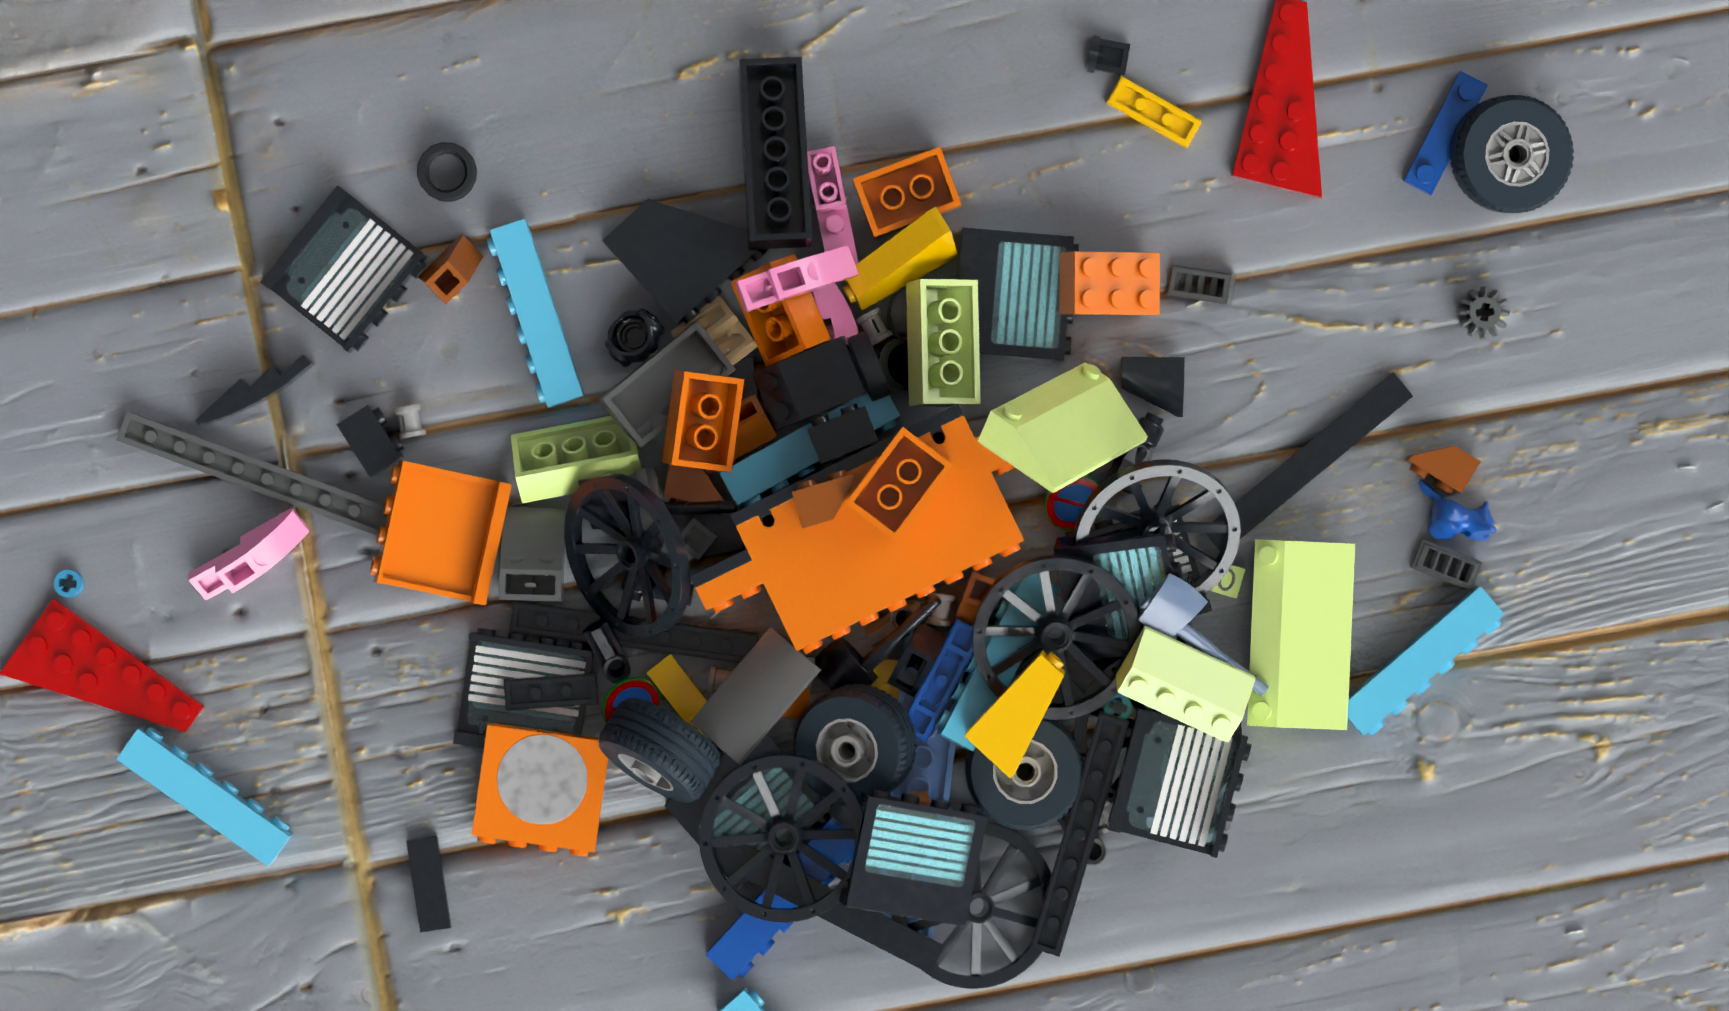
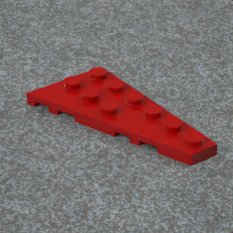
(1280, 123)
(84, 663)

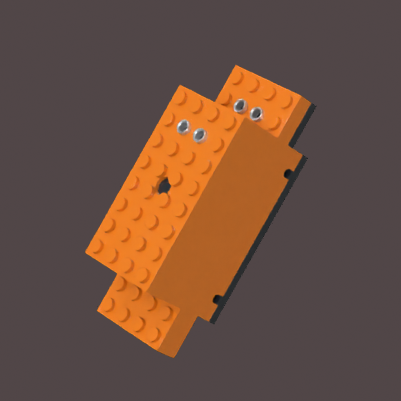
(850, 568)

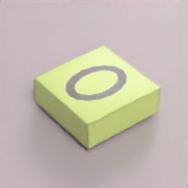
(1231, 582)

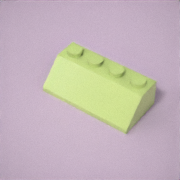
(943, 342)
(557, 457)
(1185, 684)

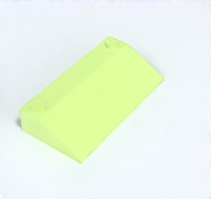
(1063, 428)
(1301, 633)

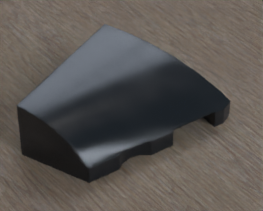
(1156, 381)

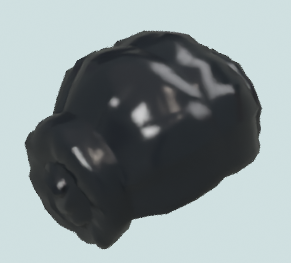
(634, 337)

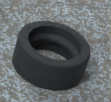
(423, 172)

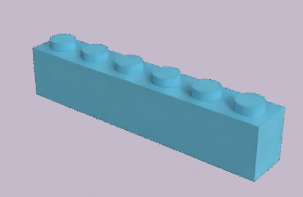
(536, 313)
(794, 454)
(1422, 659)
(973, 695)
(204, 795)

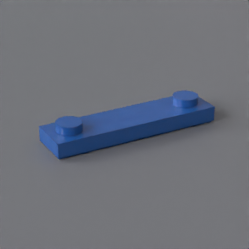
(1435, 149)
(941, 680)

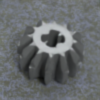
(1476, 303)

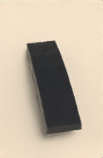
(244, 396)

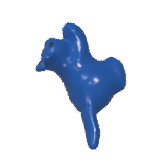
(1452, 518)

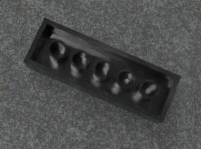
(775, 153)

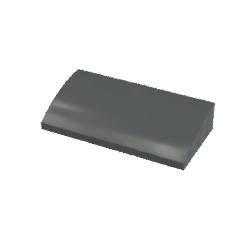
(643, 397)
(755, 695)

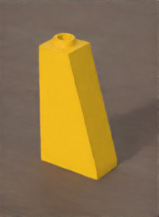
(902, 259)
(1014, 716)

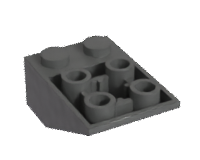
(532, 554)

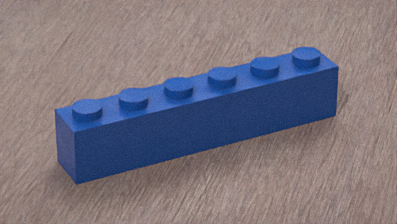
(752, 935)

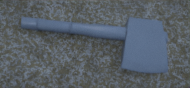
(1170, 611)

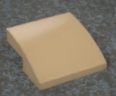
(723, 329)

